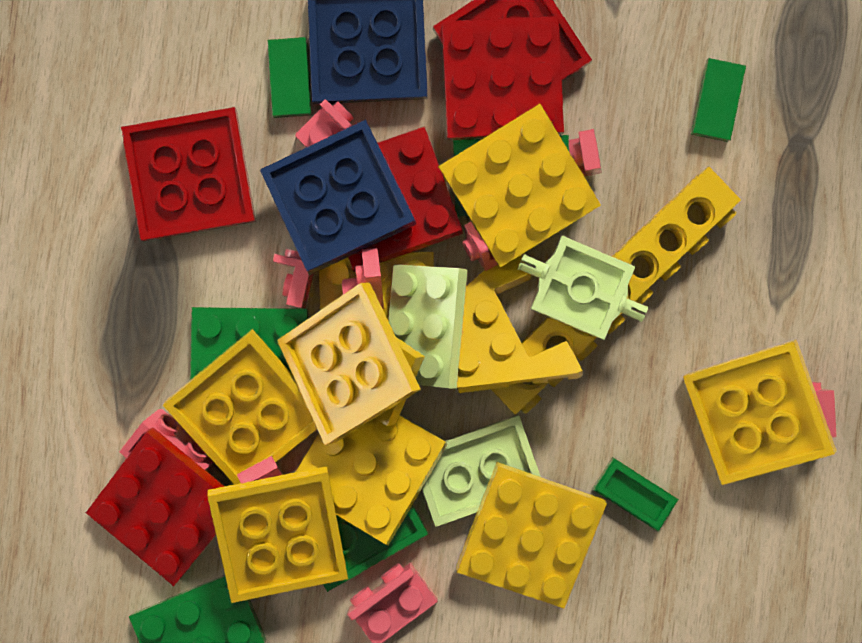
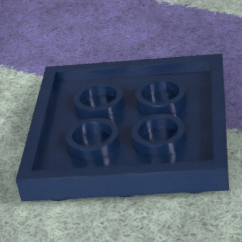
(367, 50)
(337, 197)

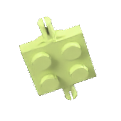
(582, 287)

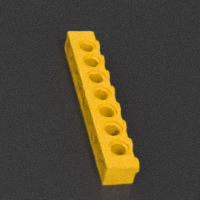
(705, 191)

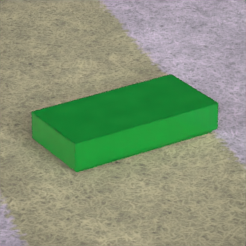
(289, 77)
(718, 100)
(635, 494)

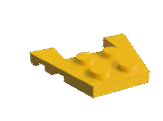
(490, 346)

